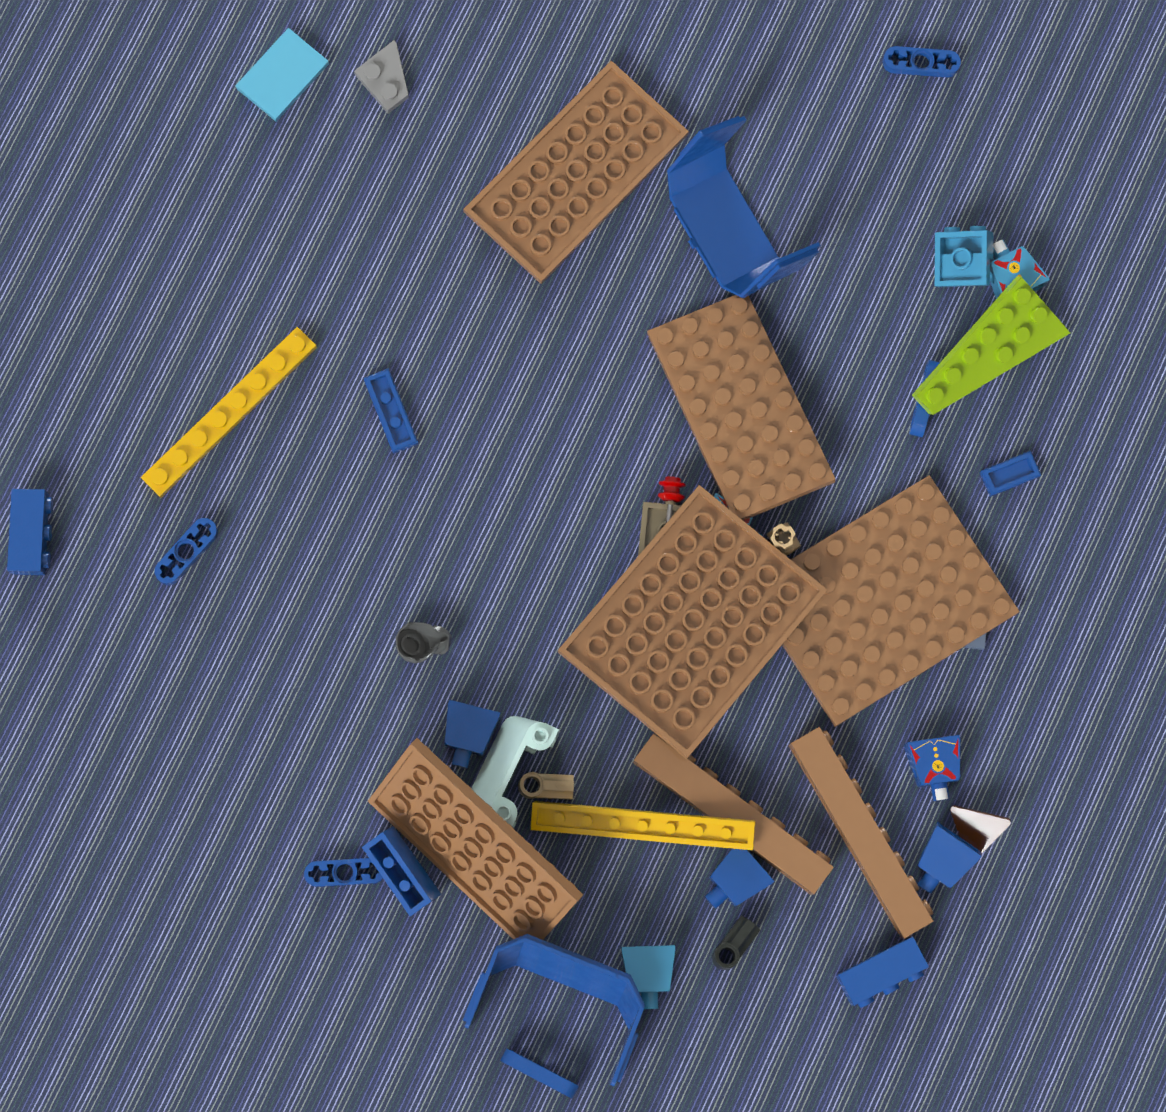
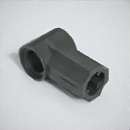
(736, 941)

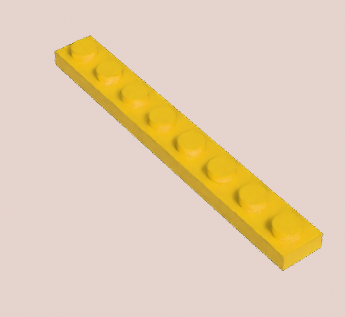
(228, 412)
(643, 825)

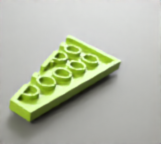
(1003, 337)

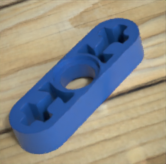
(940, 70)
(920, 416)
(167, 562)
(324, 880)
(539, 1073)

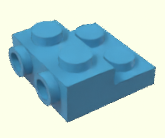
(963, 257)

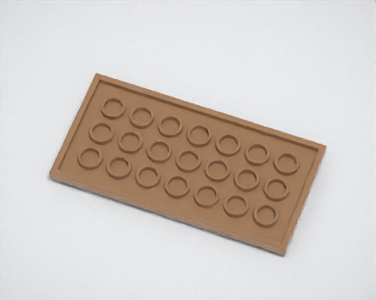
(576, 172)
(740, 407)
(473, 845)

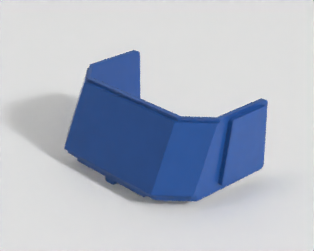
(720, 218)
(573, 971)

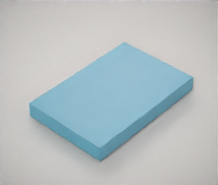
(282, 74)

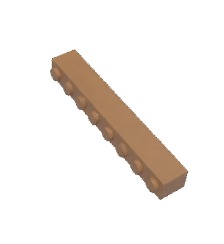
(712, 799)
(860, 832)

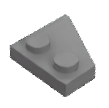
(384, 77)

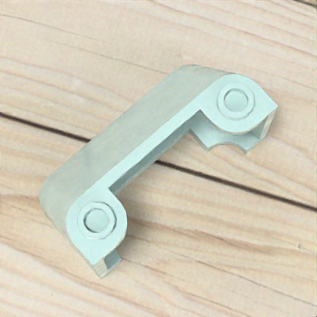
(513, 738)

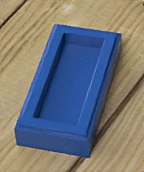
(1010, 473)

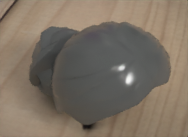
(421, 640)

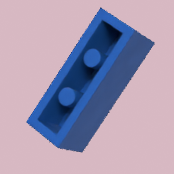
(29, 532)
(401, 870)
(882, 972)

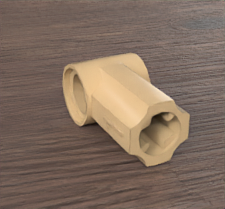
(784, 538)
(550, 786)

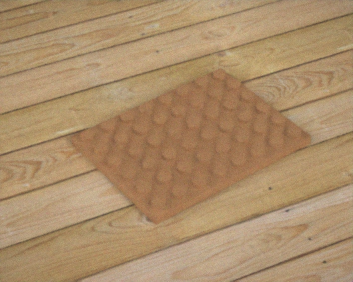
(896, 602)
(692, 621)

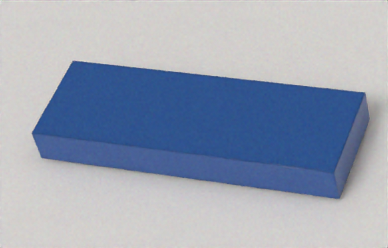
(390, 411)

